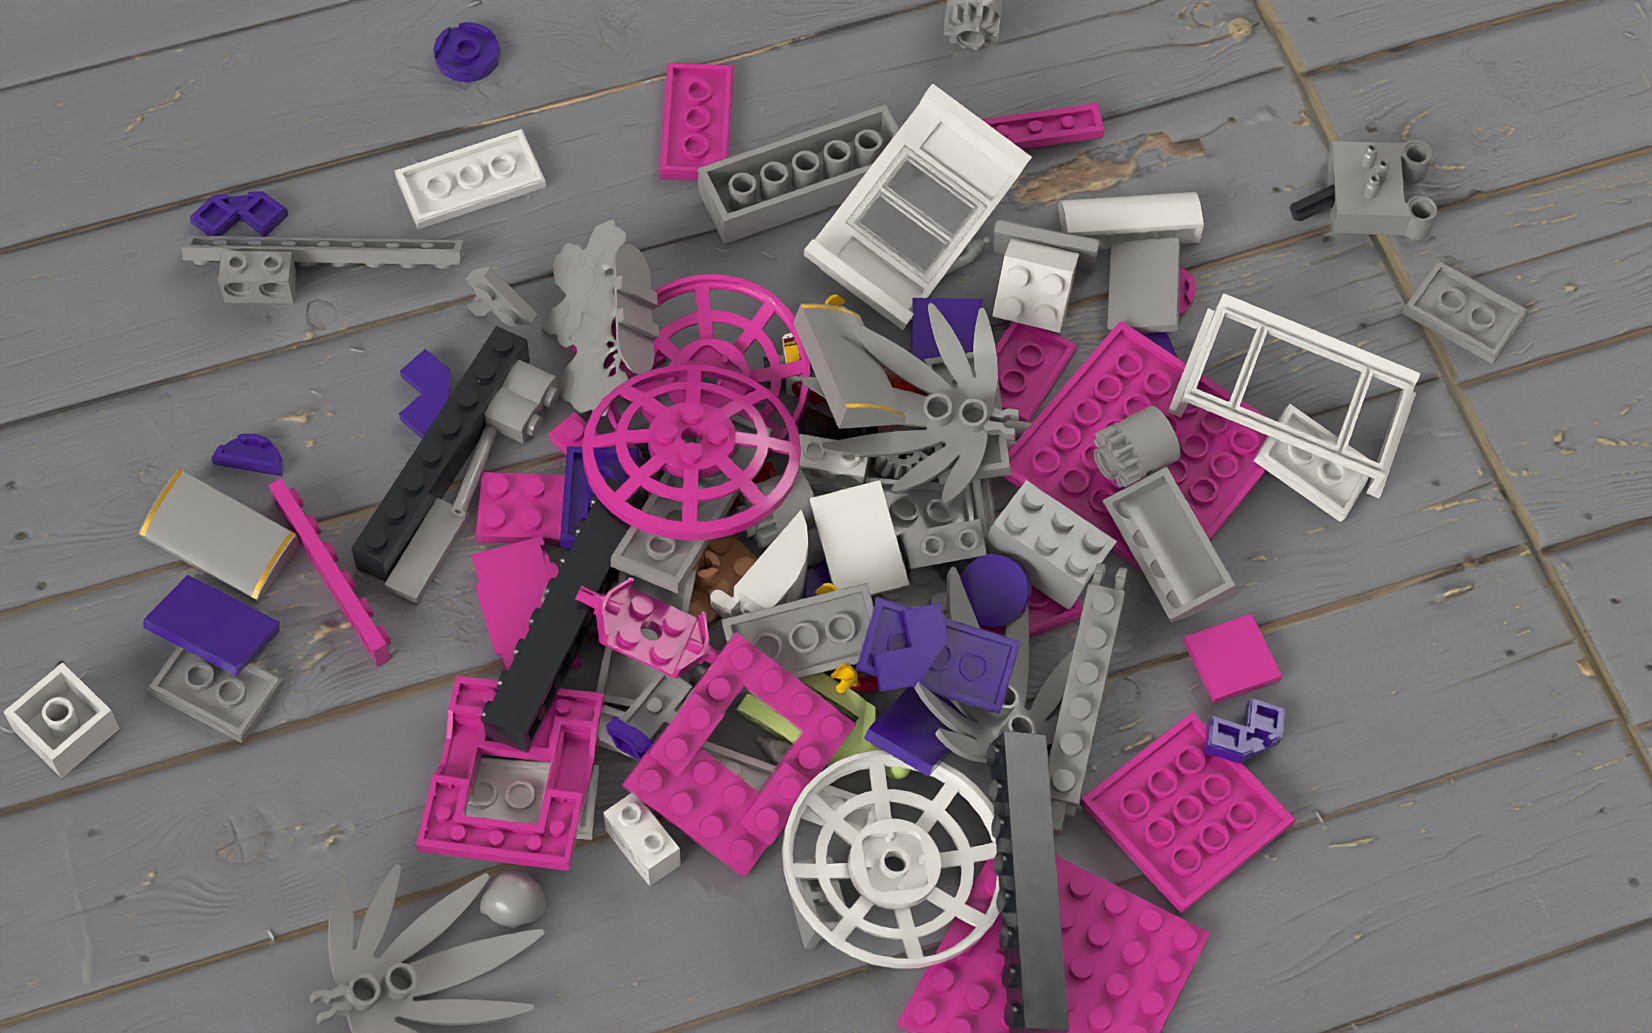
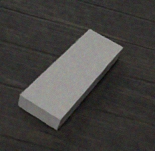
(426, 552)

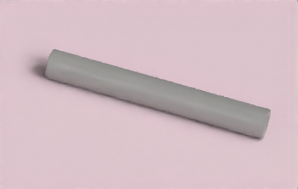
(474, 471)

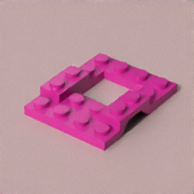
(565, 739)
(706, 796)

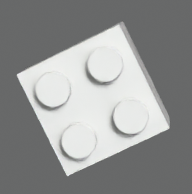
(1035, 284)
(61, 720)

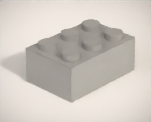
(1049, 543)

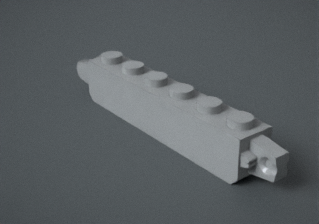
(1084, 694)

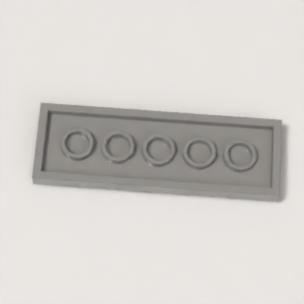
(668, 560)

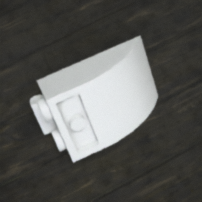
(773, 578)

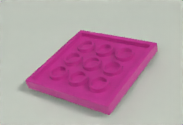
(1186, 814)

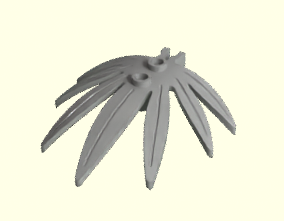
(952, 416)
(975, 736)
(384, 988)

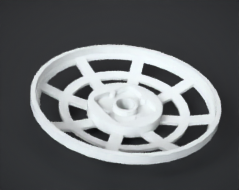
(891, 838)

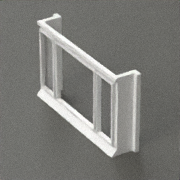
(1316, 342)

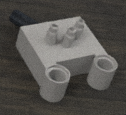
(1369, 192)

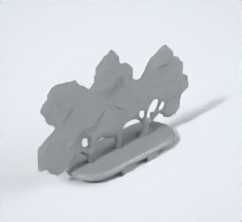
(589, 310)

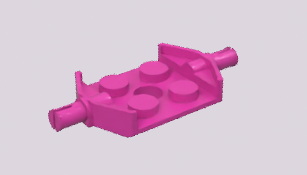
(626, 611)

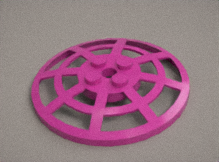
(721, 353)
(691, 459)

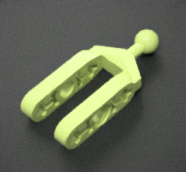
(848, 703)

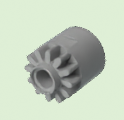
(973, 22)
(1136, 447)
(770, 528)

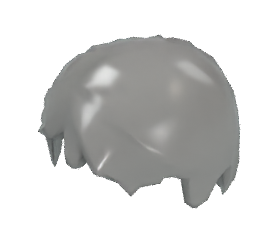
(514, 899)

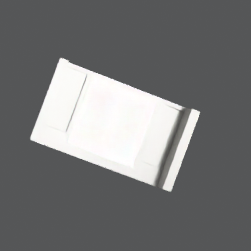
(917, 206)

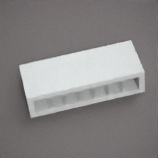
(1134, 218)

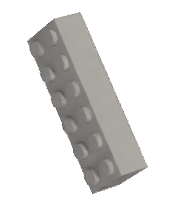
(793, 174)

